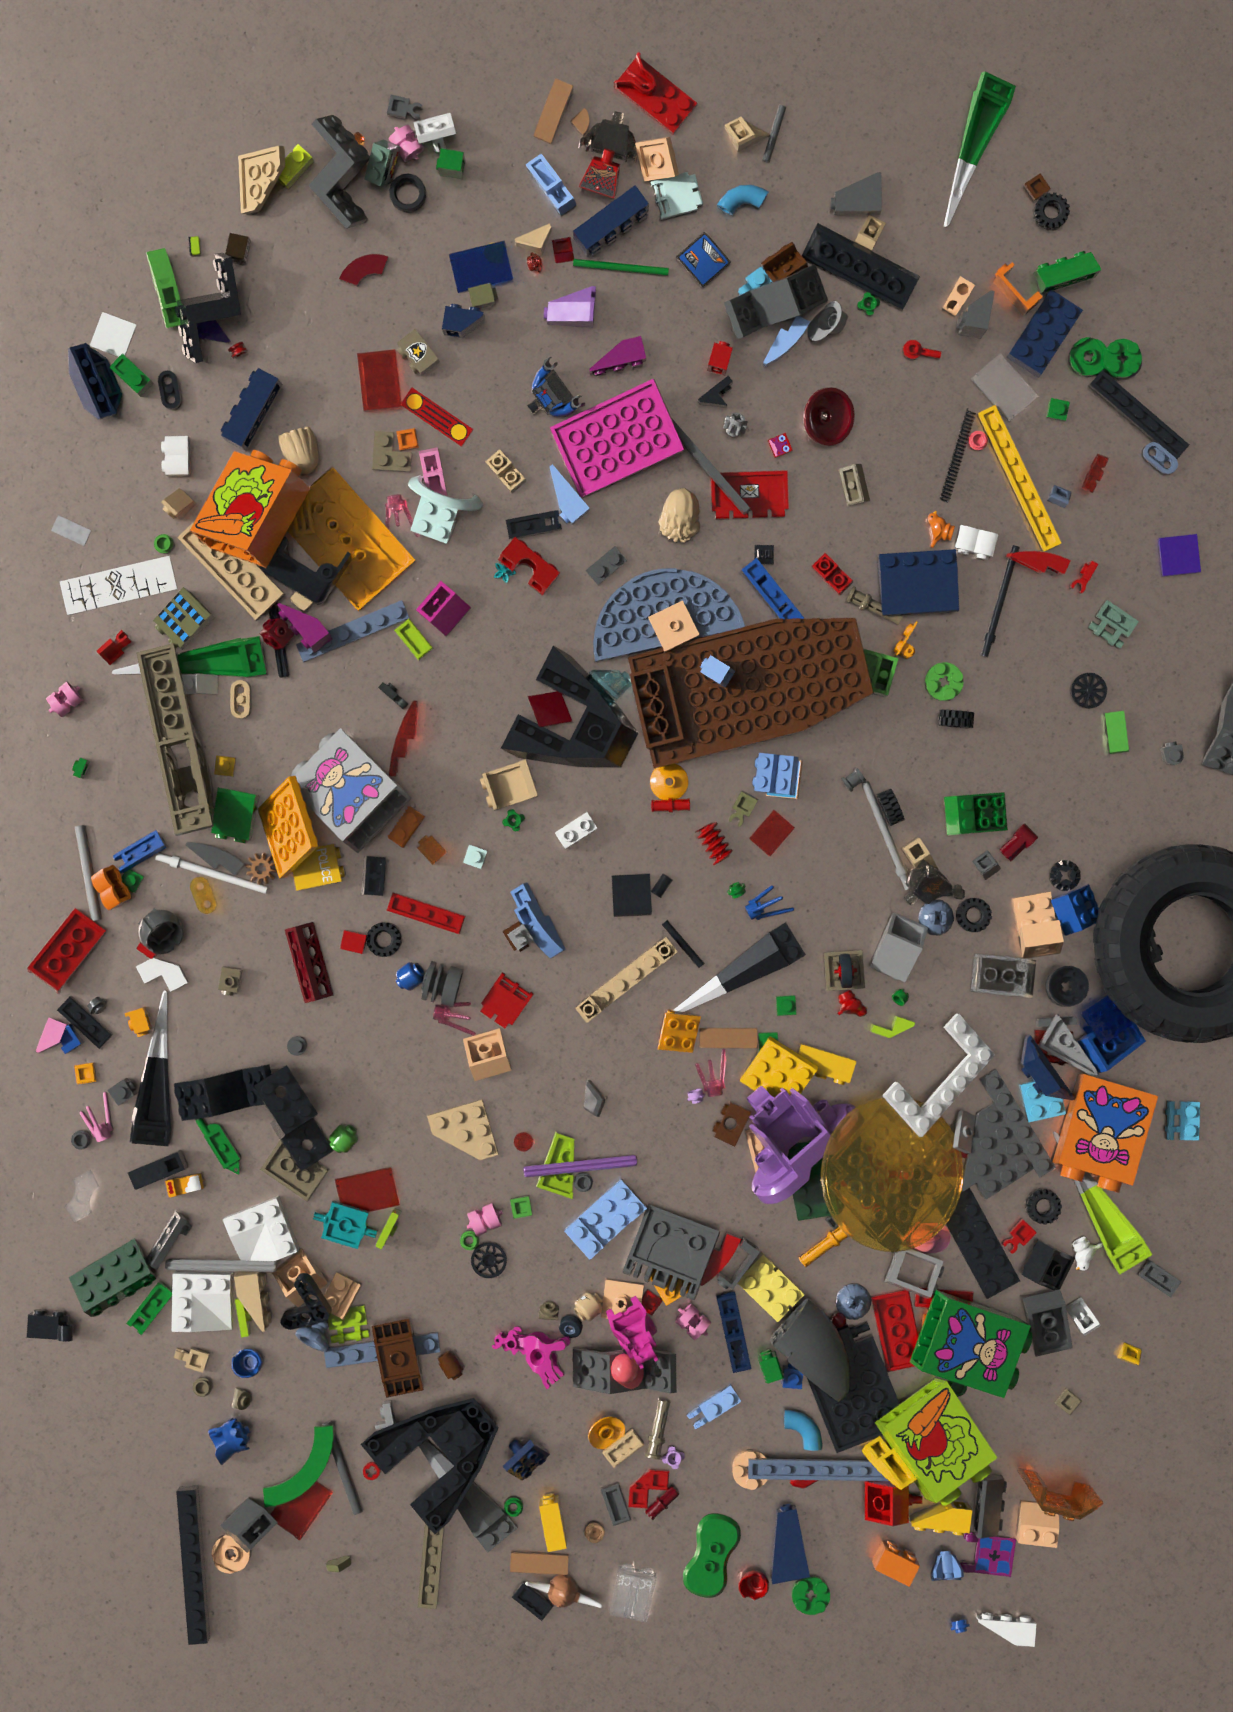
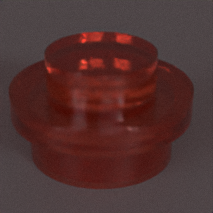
(523, 1141)

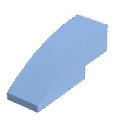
(551, 184)
(786, 340)

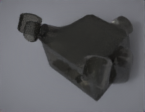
(612, 136)
(929, 884)

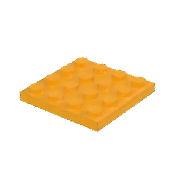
(287, 827)

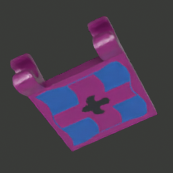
(992, 1555)

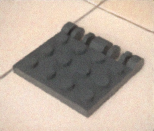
(673, 1248)

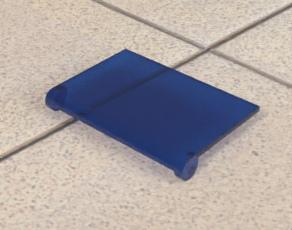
(481, 266)

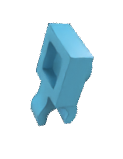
(755, 280)

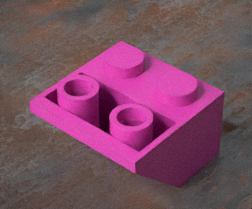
(443, 608)

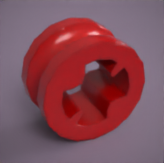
(237, 350)
(375, 1475)

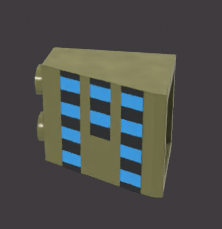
(183, 618)

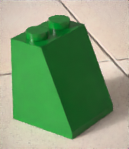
(234, 814)

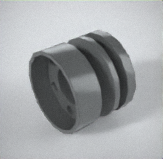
(442, 984)

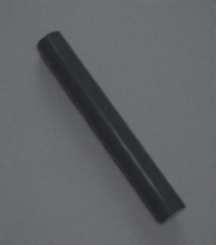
(683, 944)

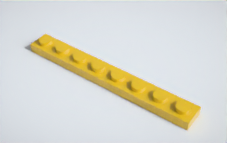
(1019, 478)

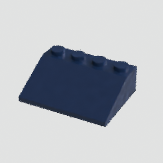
(918, 582)

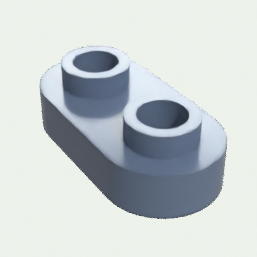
(1160, 457)

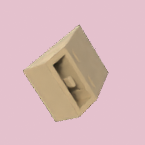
(253, 1296)

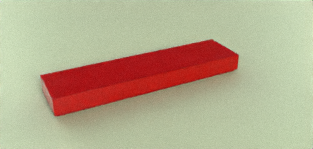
(426, 913)

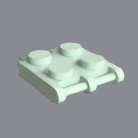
(677, 195)

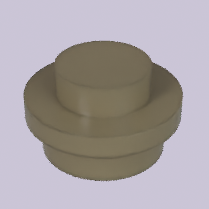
(202, 1387)

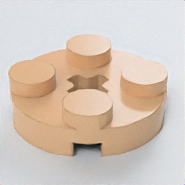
(740, 1471)
(221, 1559)

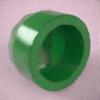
(900, 997)

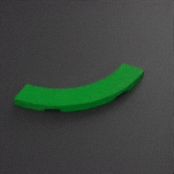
(309, 1473)

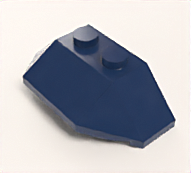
(94, 381)
(1042, 1072)

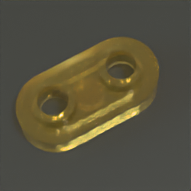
(203, 895)

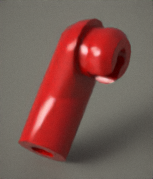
(802, 1483)

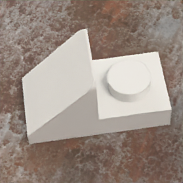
(200, 684)

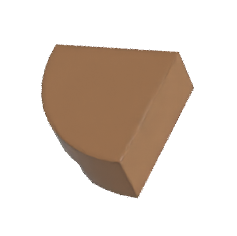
(581, 121)

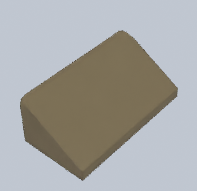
(854, 484)

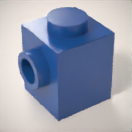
(792, 1377)

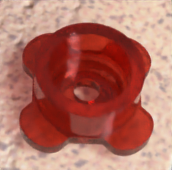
(534, 262)

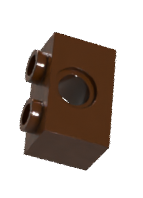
(731, 1135)

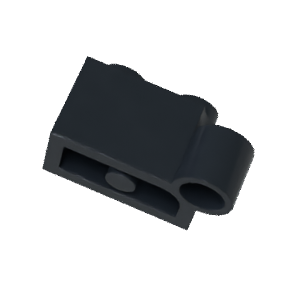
(49, 1325)

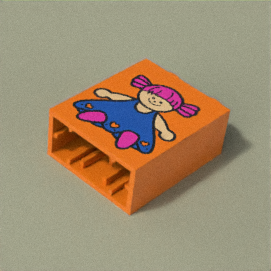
(1104, 1132)

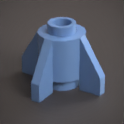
(947, 1567)

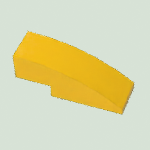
(888, 1463)

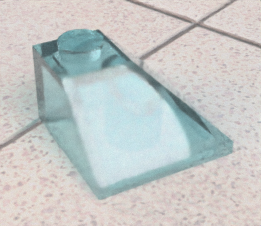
(612, 681)

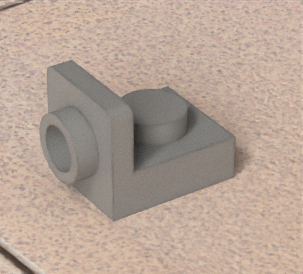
(388, 1413)

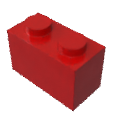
(720, 358)

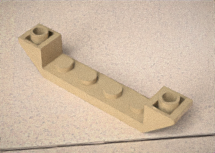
(626, 979)

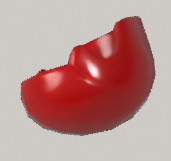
(754, 1585)

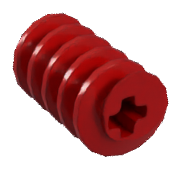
(714, 842)

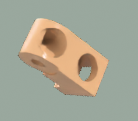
(958, 296)

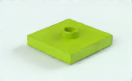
(389, 1228)

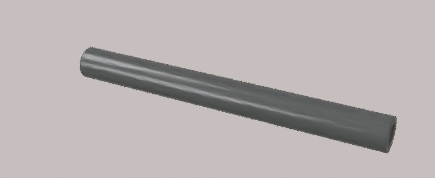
(345, 1475)

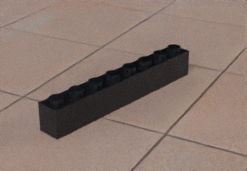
(193, 1564)

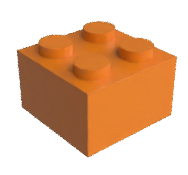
(896, 1563)

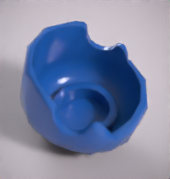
(247, 1363)

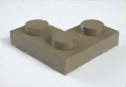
(385, 458)

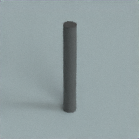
(774, 133)

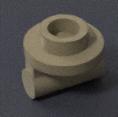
(548, 1311)
(241, 1399)

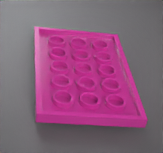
(617, 438)

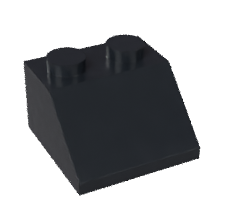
(1048, 1266)

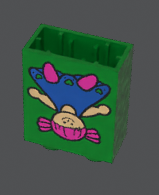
(971, 1344)

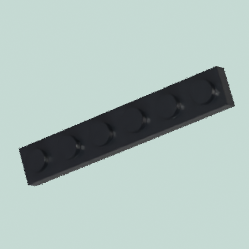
(1138, 414)

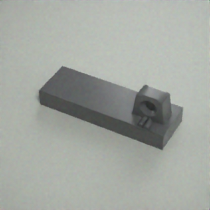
(176, 1226)

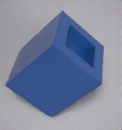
(70, 1039)

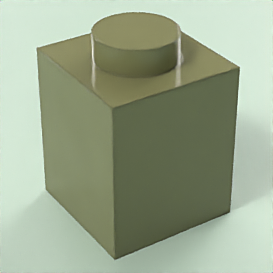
(482, 295)

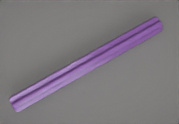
(580, 1166)

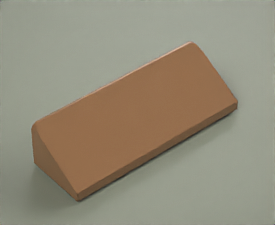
(728, 1038)

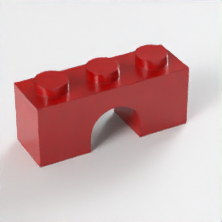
(519, 553)

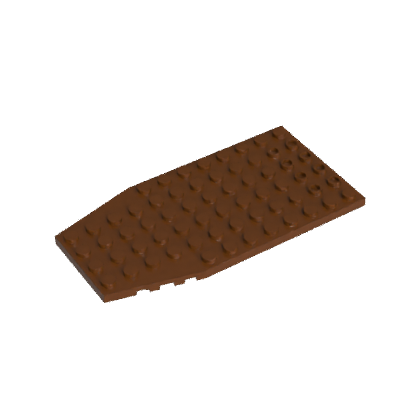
(782, 684)

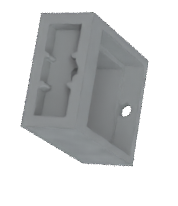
(895, 1266)

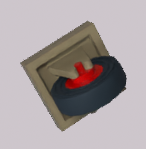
(844, 970)

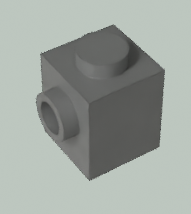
(123, 1091)

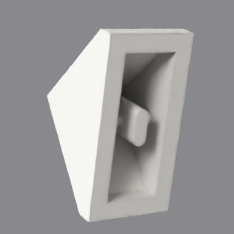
(1082, 1316)

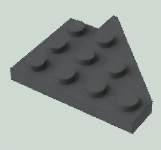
(994, 1156)

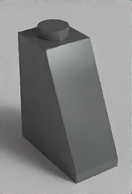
(859, 198)

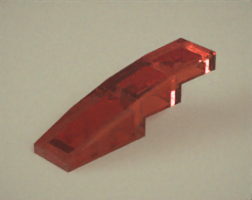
(406, 731)

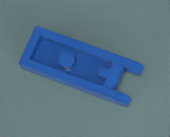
(140, 851)

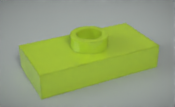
(243, 1319)

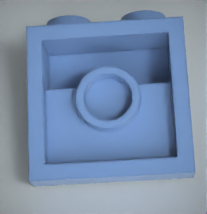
(775, 773)

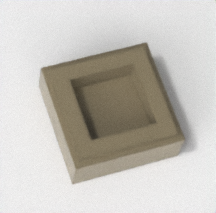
(1068, 1401)

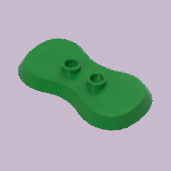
(707, 1570)

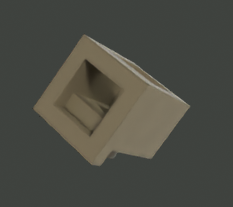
(233, 973)

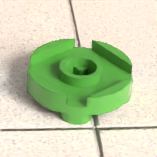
(934, 686)

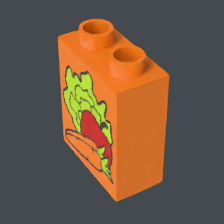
(251, 507)

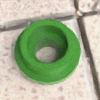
(467, 1246)

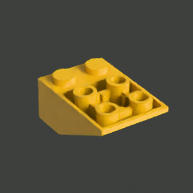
(941, 1518)

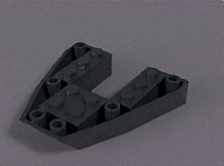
(601, 735)
(462, 1434)

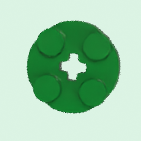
(1114, 350)
(1077, 355)
(818, 1603)

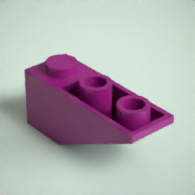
(623, 354)
(308, 627)

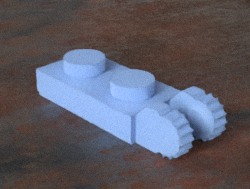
(715, 1406)

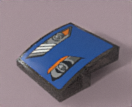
(703, 259)

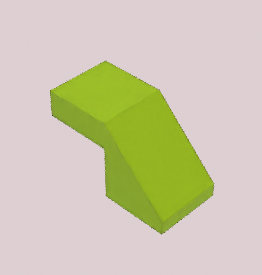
(898, 1026)

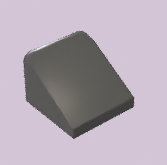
(986, 865)

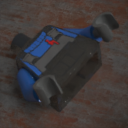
(552, 393)

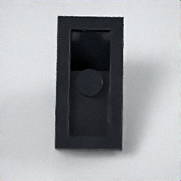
(713, 398)

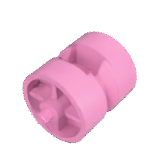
(408, 144)
(64, 699)
(485, 1219)
(692, 1321)

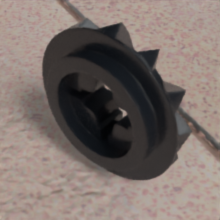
(1055, 875)

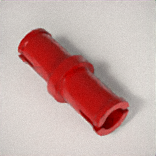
(670, 805)

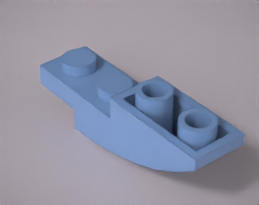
(537, 924)

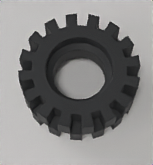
(1051, 222)
(956, 718)
(890, 807)
(985, 915)
(395, 939)
(1032, 1206)

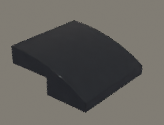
(631, 895)

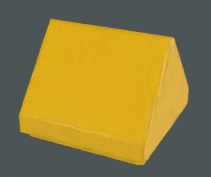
(1130, 1354)

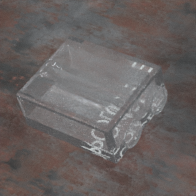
(632, 1593)

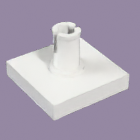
(435, 129)

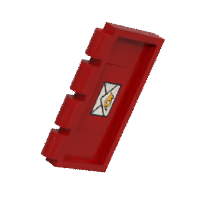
(758, 489)

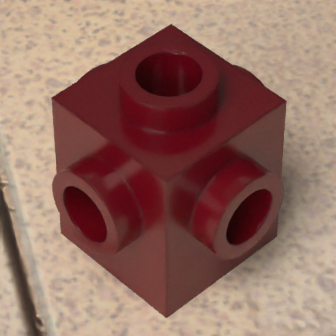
(276, 633)

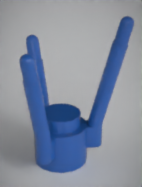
(755, 909)

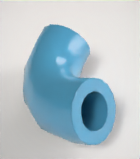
(742, 195)
(806, 1427)

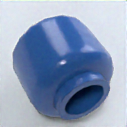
(410, 976)

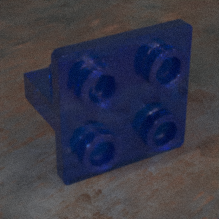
(1105, 1020)

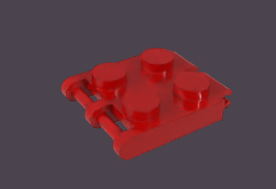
(505, 1001)

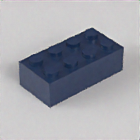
(611, 221)
(1044, 333)
(251, 409)

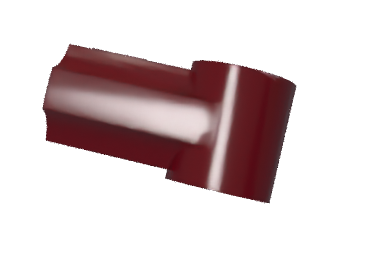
(1021, 839)

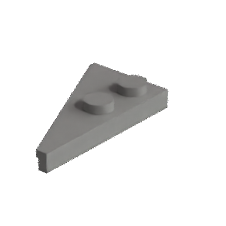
(1062, 1044)

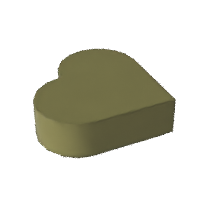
(339, 1564)

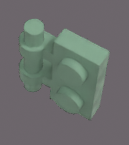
(1115, 618)

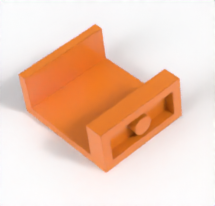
(1012, 294)

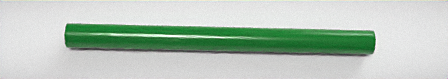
(620, 267)

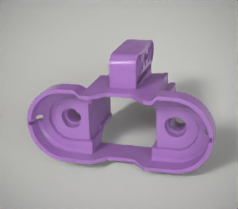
(779, 1126)

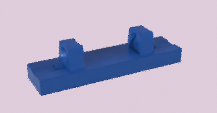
(770, 591)

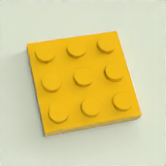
(778, 1068)

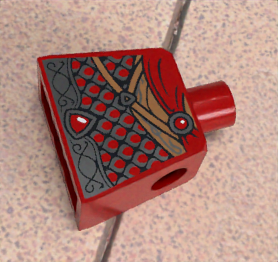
(602, 175)

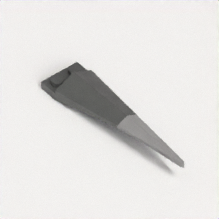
(482, 1515)

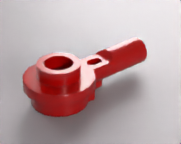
(913, 349)

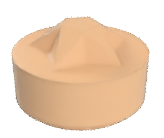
(594, 1532)

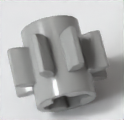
(735, 424)

